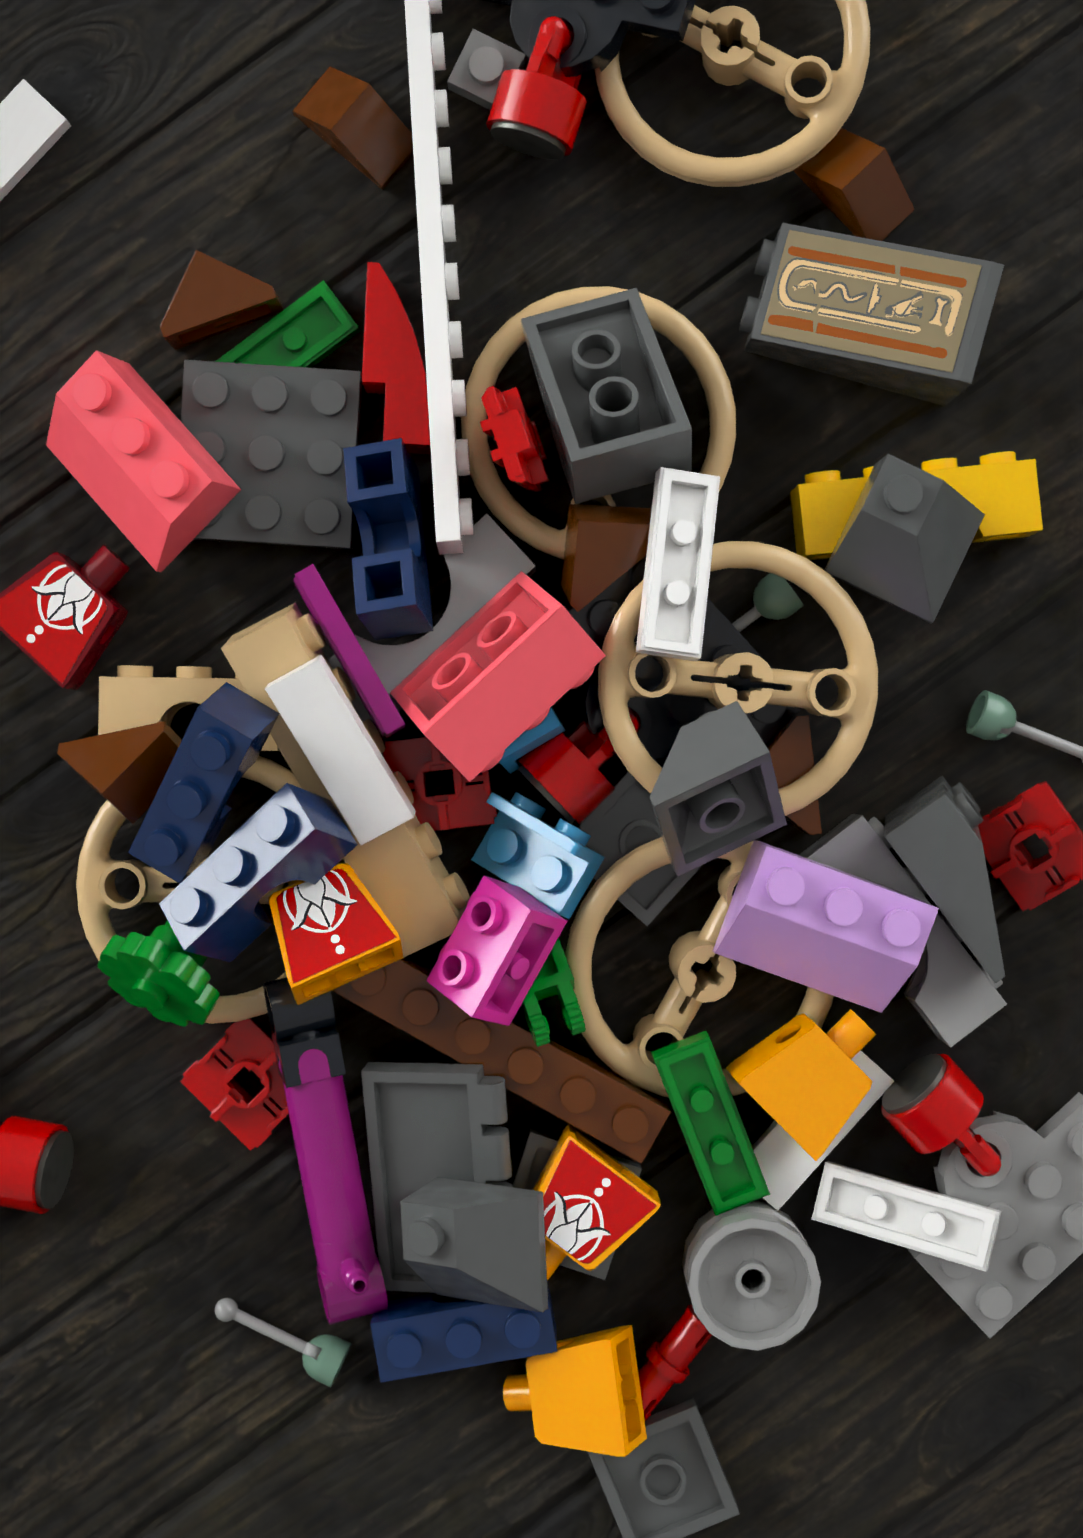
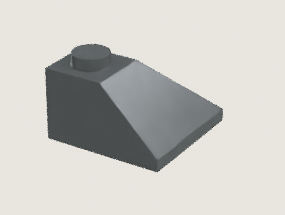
(905, 538)
(715, 789)
(478, 1242)

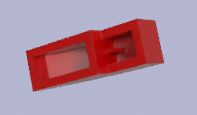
(394, 364)

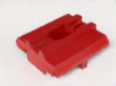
(516, 436)
(443, 812)
(1030, 879)
(216, 1089)

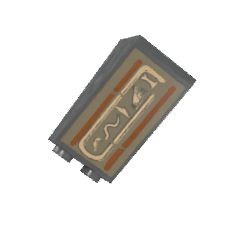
(872, 311)

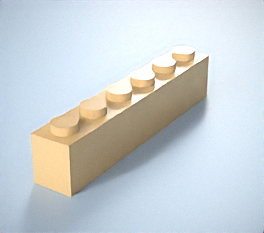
(396, 867)

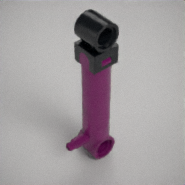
(326, 1151)

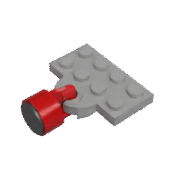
(998, 1165)

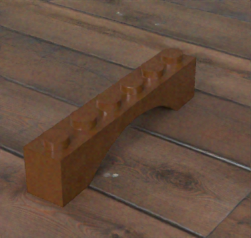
(546, 1075)

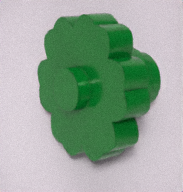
(159, 976)

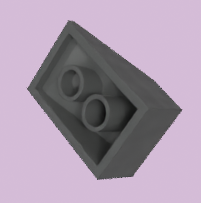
(608, 395)
(944, 851)

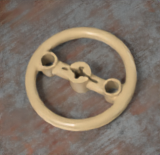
(765, 66)
(509, 339)
(855, 683)
(99, 895)
(687, 989)

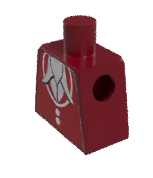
(65, 613)

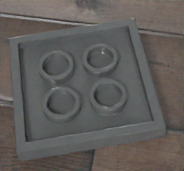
(281, 444)

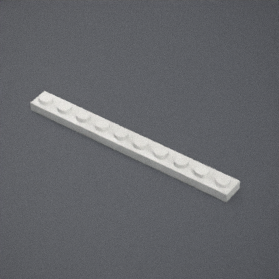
(438, 278)

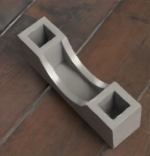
(476, 577)
(947, 985)

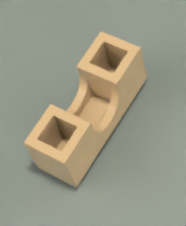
(141, 699)

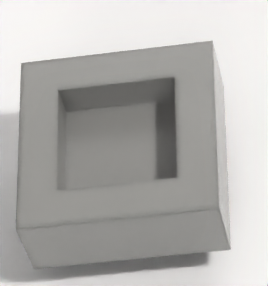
(481, 67)

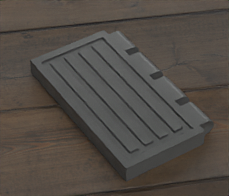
(423, 1127)

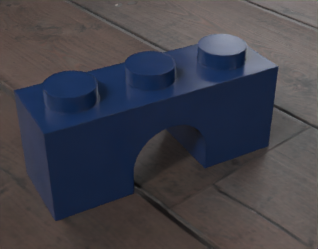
(393, 571)
(205, 769)
(284, 841)
(436, 1337)

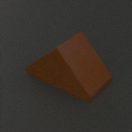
(357, 125)
(858, 185)
(214, 301)
(601, 548)
(791, 759)
(124, 764)

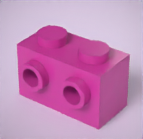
(496, 951)

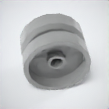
(758, 1308)

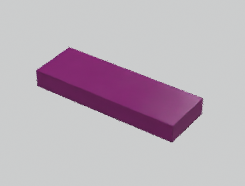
(348, 651)

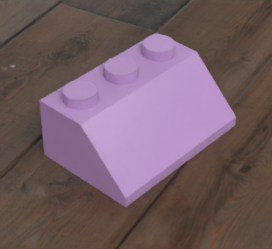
(824, 927)

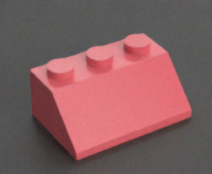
(136, 459)
(498, 675)

